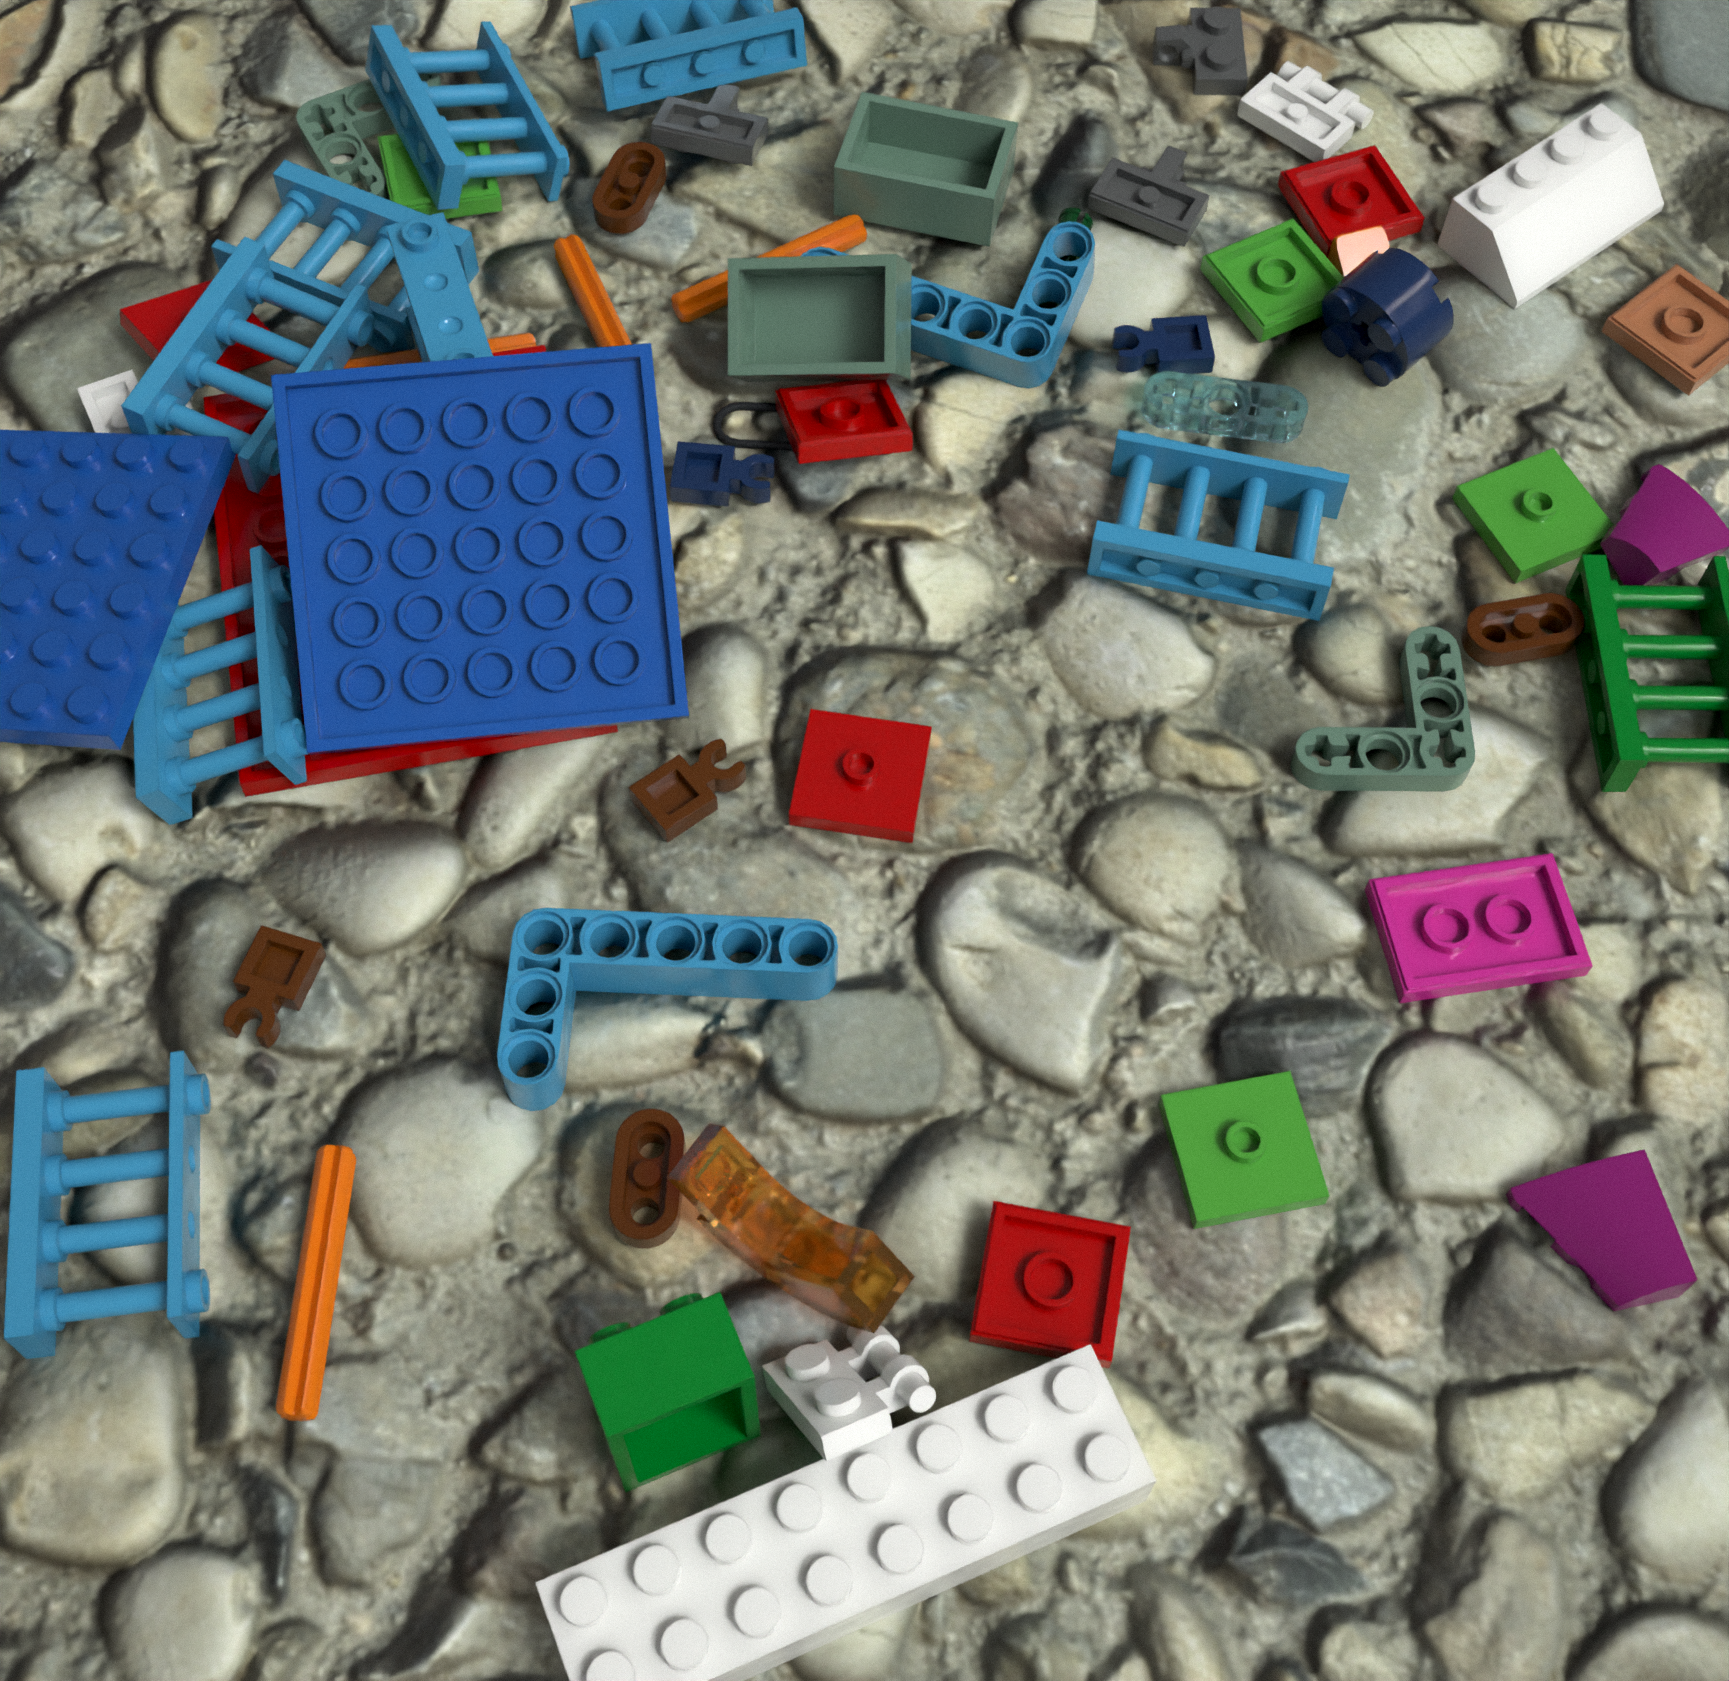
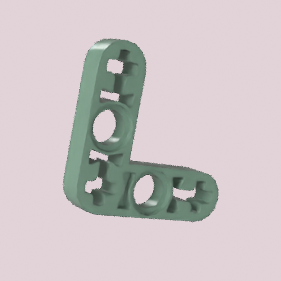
(348, 127)
(1411, 745)

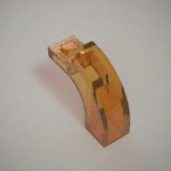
(801, 1251)

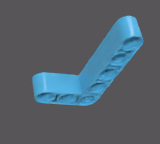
(1006, 328)
(642, 971)

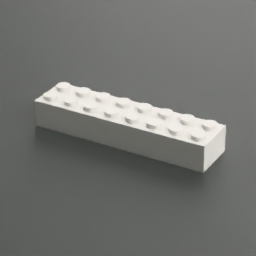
(854, 1534)

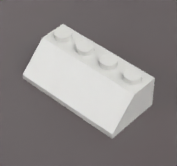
(1553, 206)

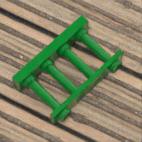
(1605, 678)

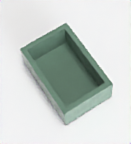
(925, 168)
(819, 318)

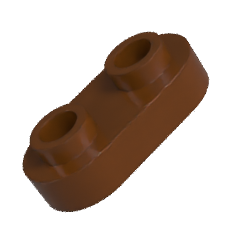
(629, 187)
(1518, 632)
(643, 1181)

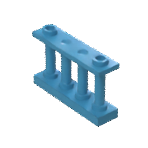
(684, 45)
(432, 138)
(349, 216)
(440, 299)
(220, 321)
(1210, 569)
(165, 722)
(43, 1174)

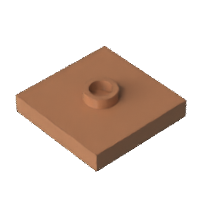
(1675, 329)

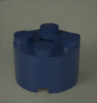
(1386, 315)

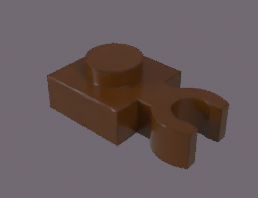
(683, 794)
(273, 975)

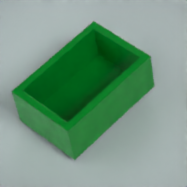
(671, 1388)

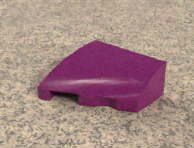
(1663, 530)
(1612, 1227)

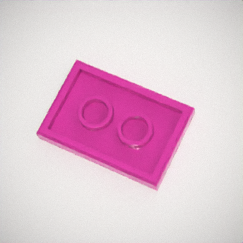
(1477, 928)

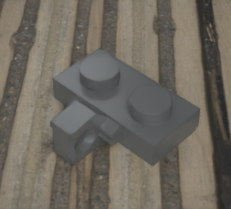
(1209, 47)
(711, 128)
(1151, 198)

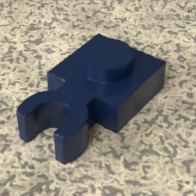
(1171, 344)
(712, 473)

